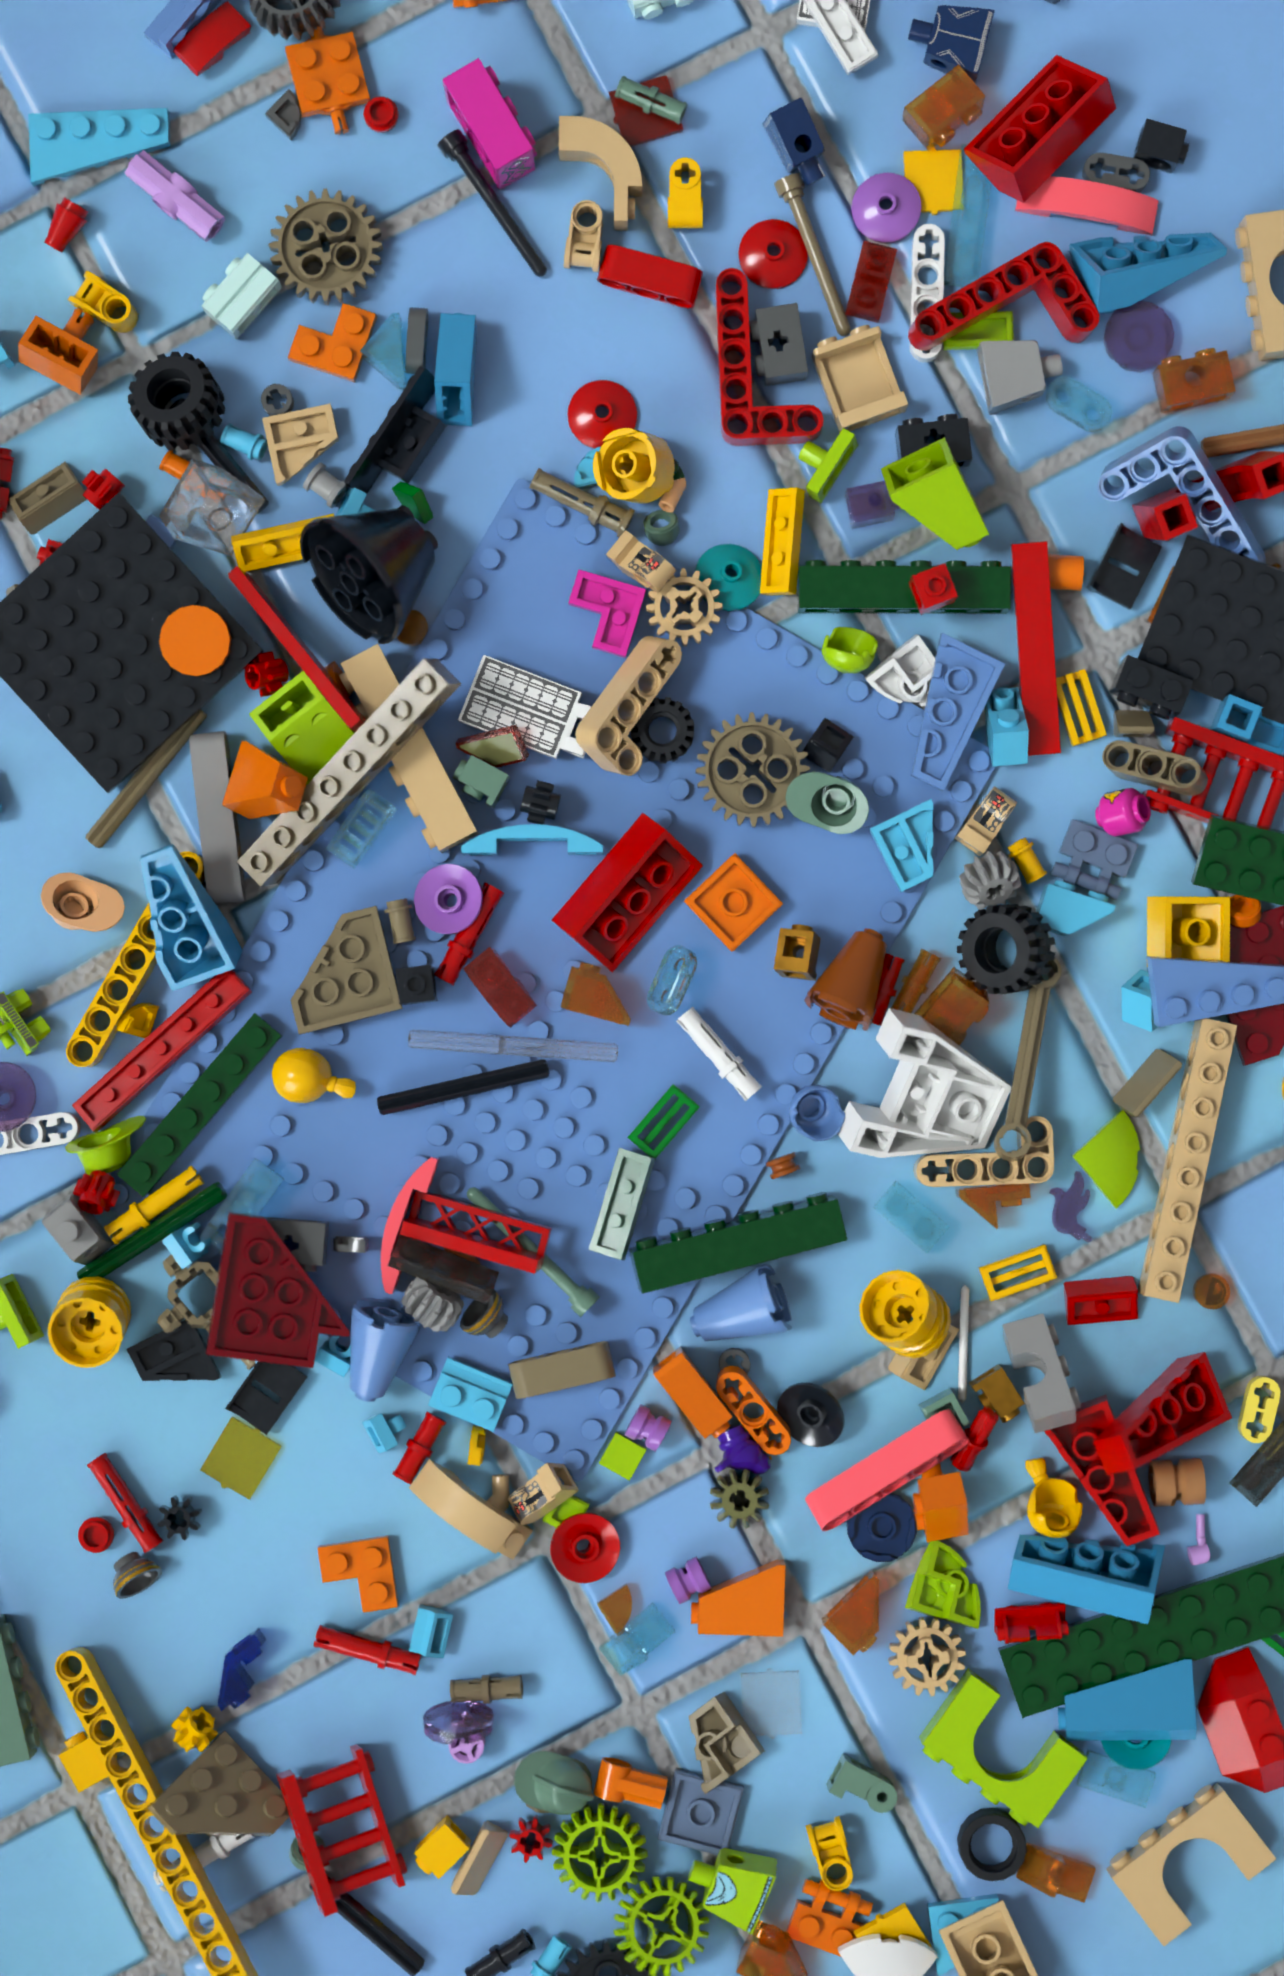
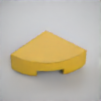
(138, 1020)
(477, 1446)

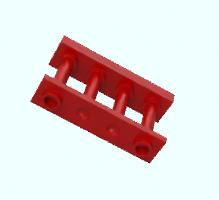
(1217, 748)
(307, 1823)

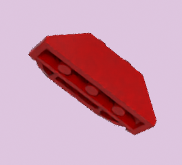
(1242, 1722)

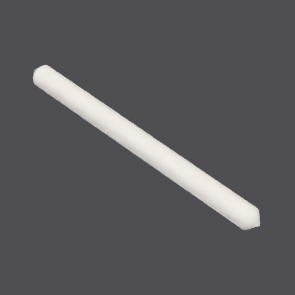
(963, 1344)

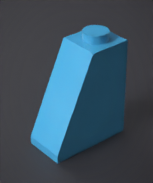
(455, 369)

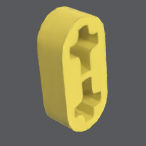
(1267, 1410)

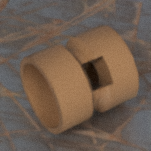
(1177, 1482)

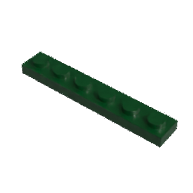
(199, 1105)

